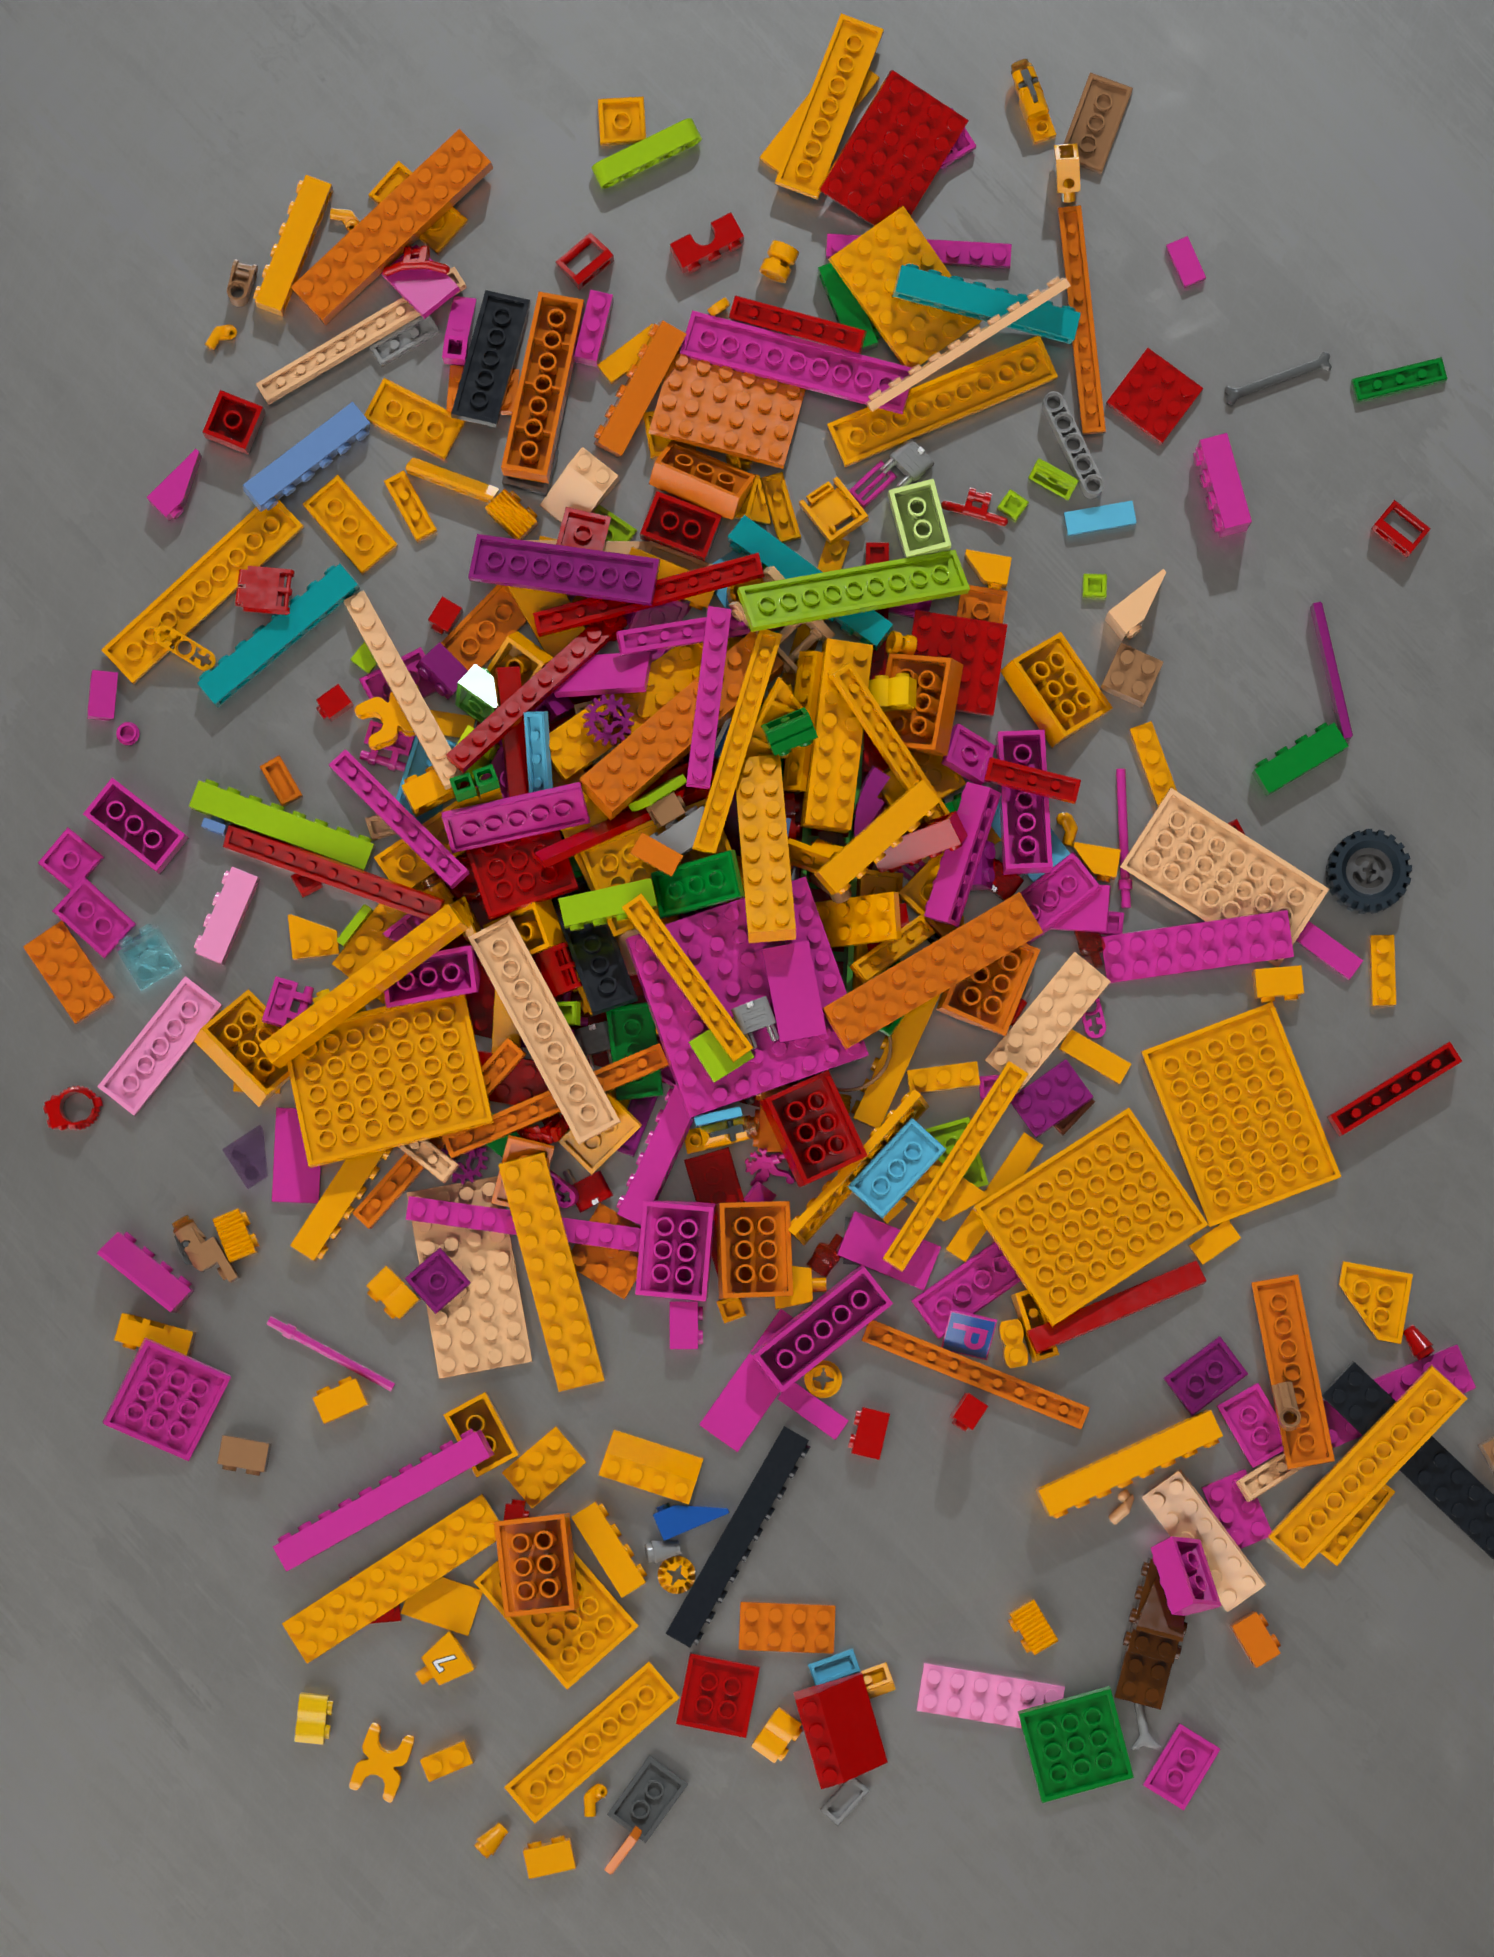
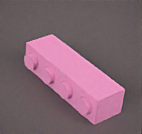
(227, 915)

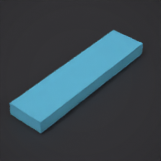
(538, 750)

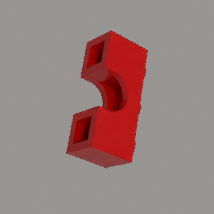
(691, 254)
(968, 1412)

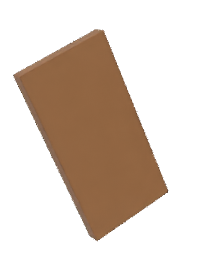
(1097, 120)

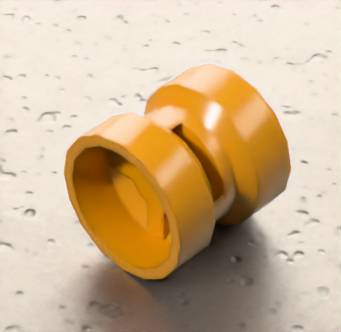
(901, 644)

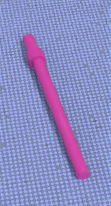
(1125, 882)
(289, 1331)

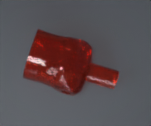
(1091, 945)
(825, 1257)

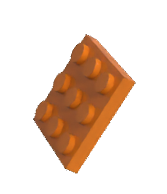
(607, 1266)

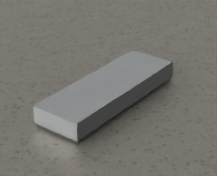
(404, 340)

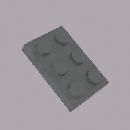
(647, 1798)

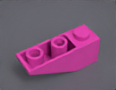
(459, 331)

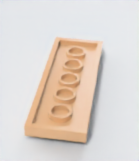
(1050, 1017)
(1188, 1516)

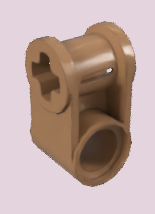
(241, 278)

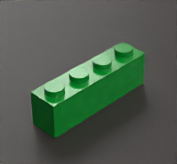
(846, 307)
(1299, 759)

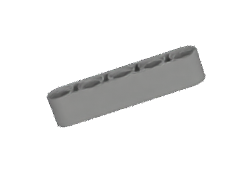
(1072, 434)

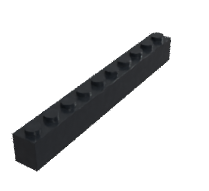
(737, 1537)

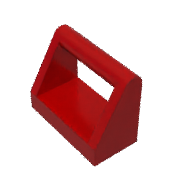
(593, 268)
(1395, 538)

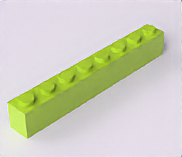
(281, 825)

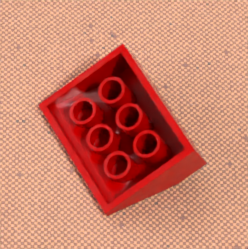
(813, 1128)
(840, 1729)

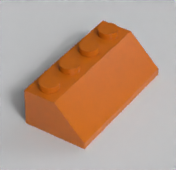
(701, 479)

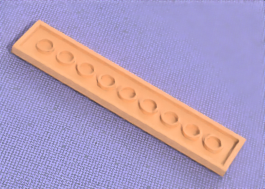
(544, 1030)

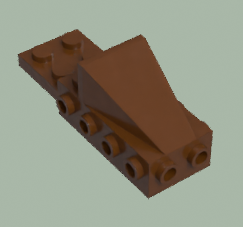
(1149, 1643)

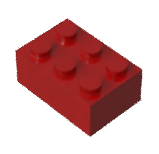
(681, 526)

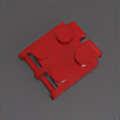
(263, 590)
(557, 969)

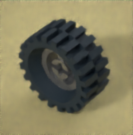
(1392, 879)

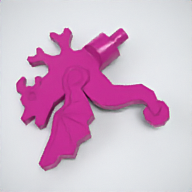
(767, 1165)

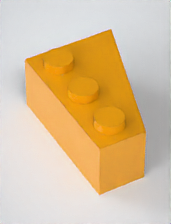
(134, 1329)

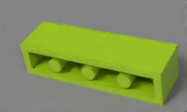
(603, 904)

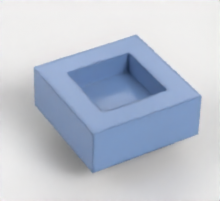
(215, 825)

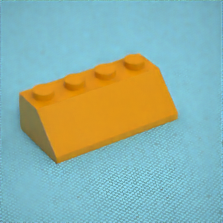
(651, 1466)

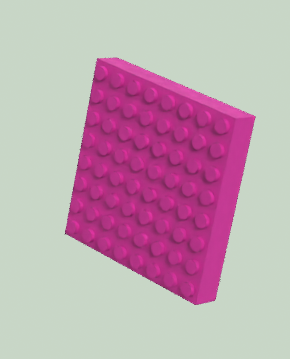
(737, 975)

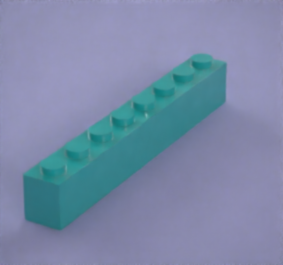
(983, 303)
(752, 539)
(278, 635)

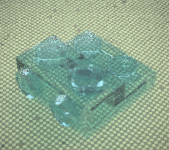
(148, 956)

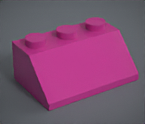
(1185, 1576)

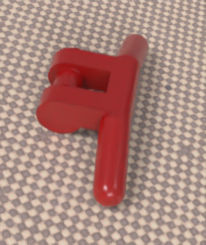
(410, 263)
(972, 511)

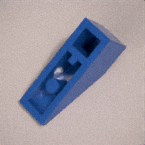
(682, 1518)

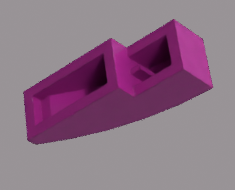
(867, 802)

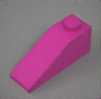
(174, 490)

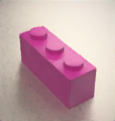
(593, 328)

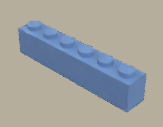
(306, 457)

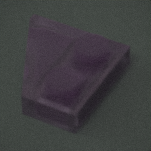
(249, 1157)

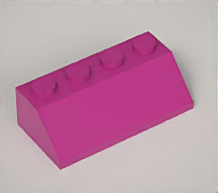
(440, 976)
(146, 1272)

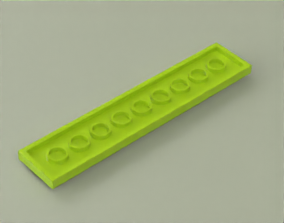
(852, 590)

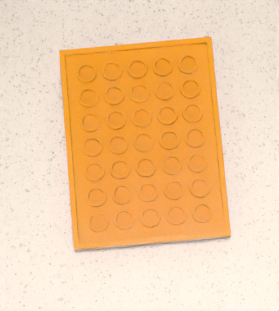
(389, 1080)
(1240, 1114)
(1090, 1216)

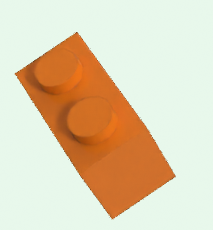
(1255, 1638)

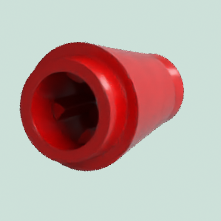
(1418, 1343)

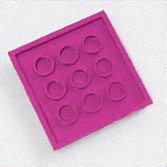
(166, 1399)

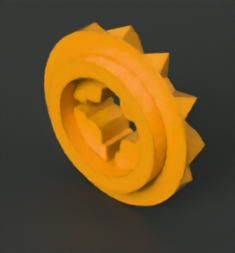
(831, 1387)
(687, 1571)

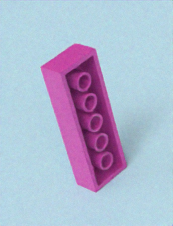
(1024, 814)
(821, 1328)

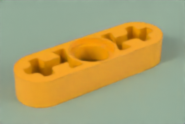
(202, 651)

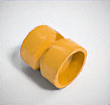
(779, 261)

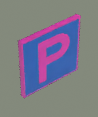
(969, 1334)

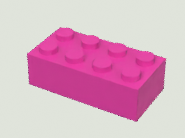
(1222, 485)
(135, 826)

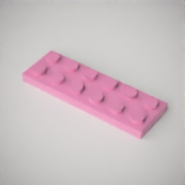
(159, 1046)
(981, 1694)

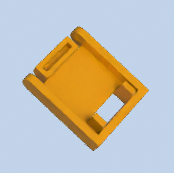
(832, 508)

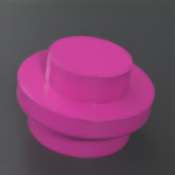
(128, 733)

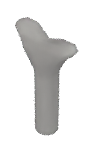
(1144, 1737)

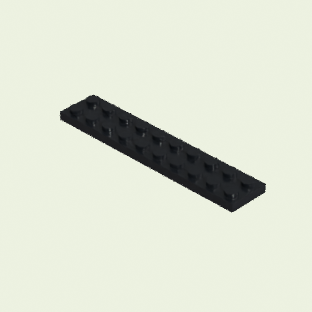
(1430, 1468)

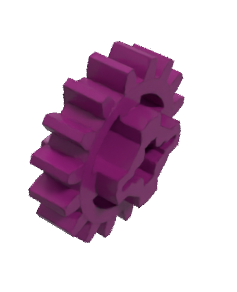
(598, 718)
(468, 1171)

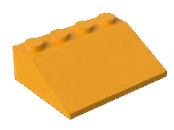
(1056, 689)
(233, 1045)

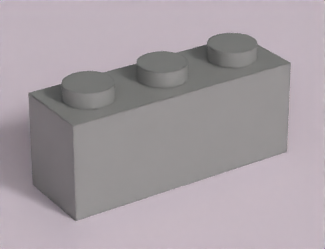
(681, 834)

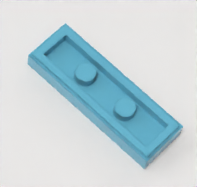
(1100, 518)

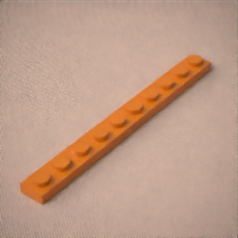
(1085, 341)
(545, 1106)
(407, 1169)
(975, 1374)

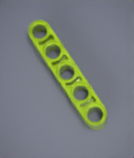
(646, 153)

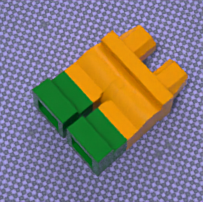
(487, 790)

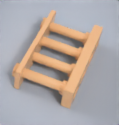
(818, 631)

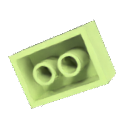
(919, 519)

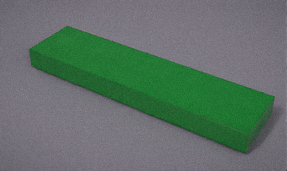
(1399, 379)

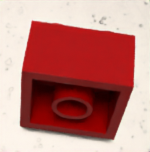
(234, 422)

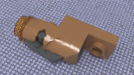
(199, 1252)

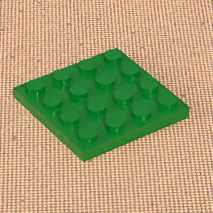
(1075, 1744)

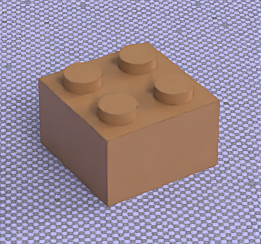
(1131, 675)

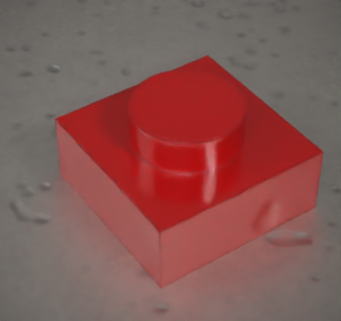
(305, 885)

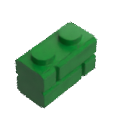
(789, 732)

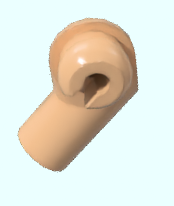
(1124, 1509)

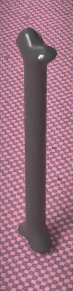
(1322, 362)

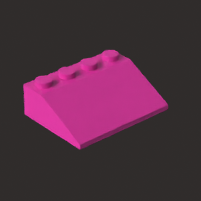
(675, 1249)

